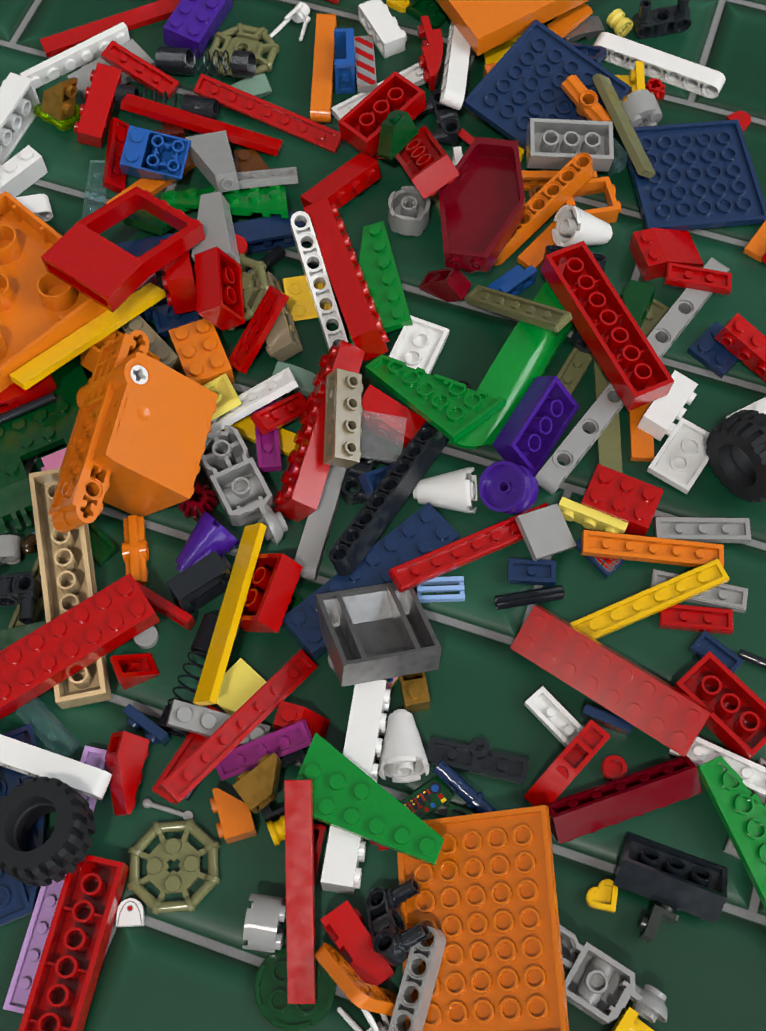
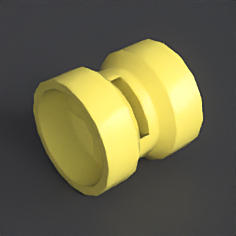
(621, 24)

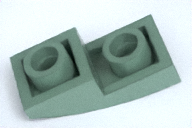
(256, 86)
(303, 377)

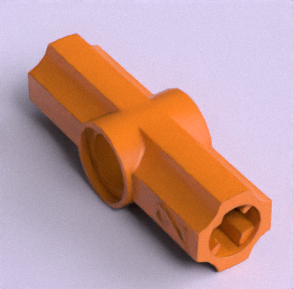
(580, 96)
(135, 548)

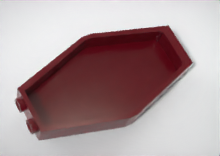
(482, 204)

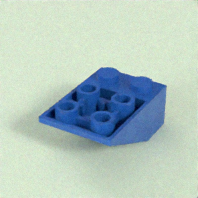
(154, 155)

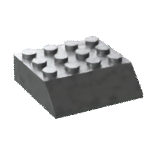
(376, 633)

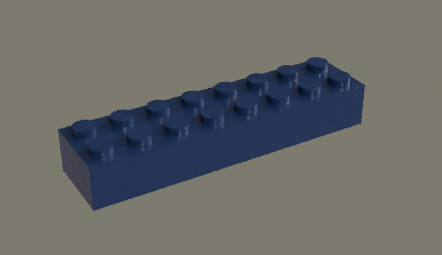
(411, 539)

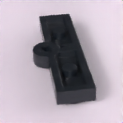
(478, 759)

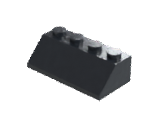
(671, 877)

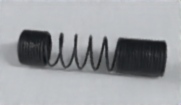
(181, 61)
(192, 103)
(200, 648)

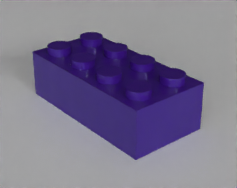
(195, 23)
(536, 423)

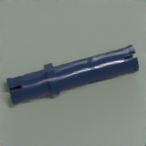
(462, 788)

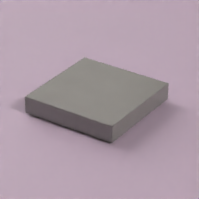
(545, 532)

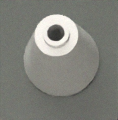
(578, 225)
(449, 490)
(402, 750)

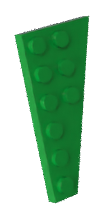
(242, 202)
(383, 278)
(437, 399)
(360, 806)
(742, 817)

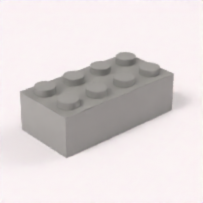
(556, 141)

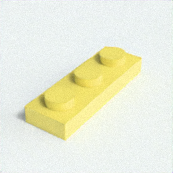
(590, 517)

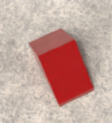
(134, 669)

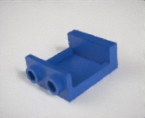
(344, 61)

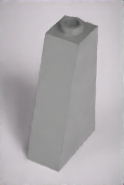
(214, 159)
(217, 226)

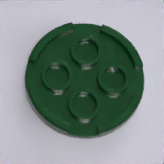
(271, 995)

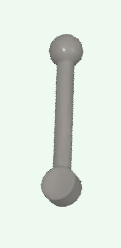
(147, 803)

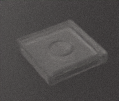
(382, 436)

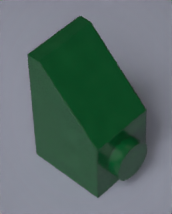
(395, 134)

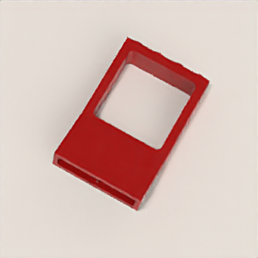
(106, 270)

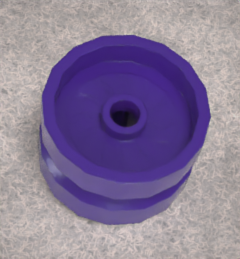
(508, 487)

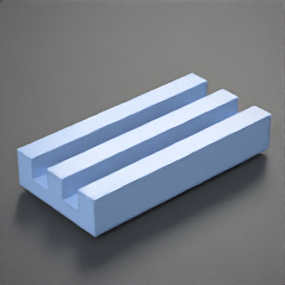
(439, 589)

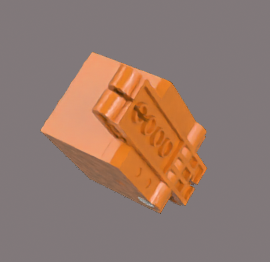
(132, 437)

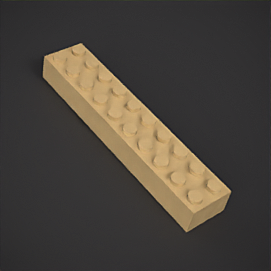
(66, 581)

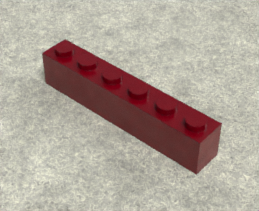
(623, 799)

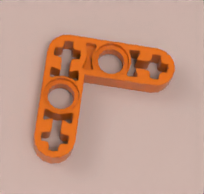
(359, 993)

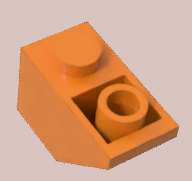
(234, 815)

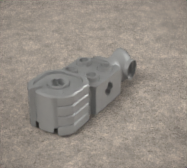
(240, 483)
(604, 985)

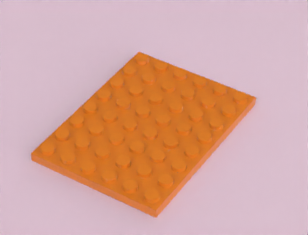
(499, 922)

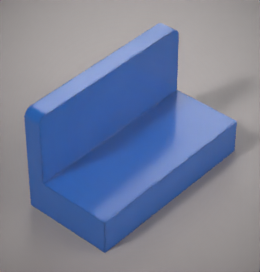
(515, 280)

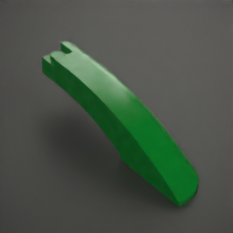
(518, 363)

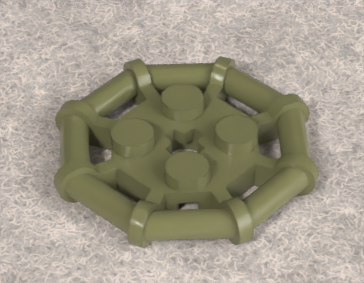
(246, 38)
(251, 294)
(158, 866)

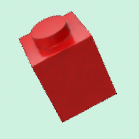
(290, 713)

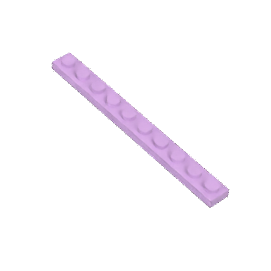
(42, 917)

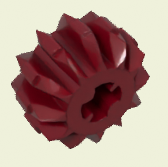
(206, 502)

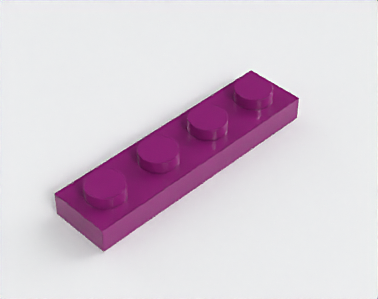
(268, 449)
(281, 742)

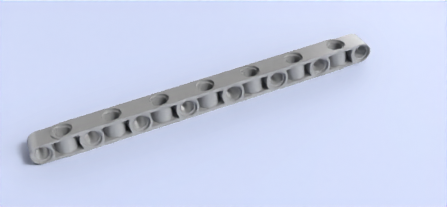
(603, 410)

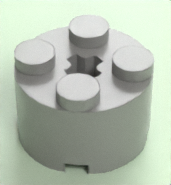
(642, 108)
(408, 211)
(264, 922)

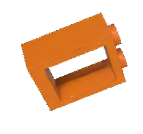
(600, 185)

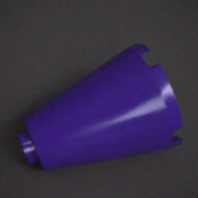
(203, 540)

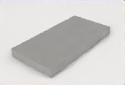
(83, 74)

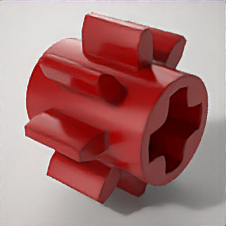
(657, 87)

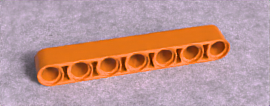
(323, 69)
(548, 201)

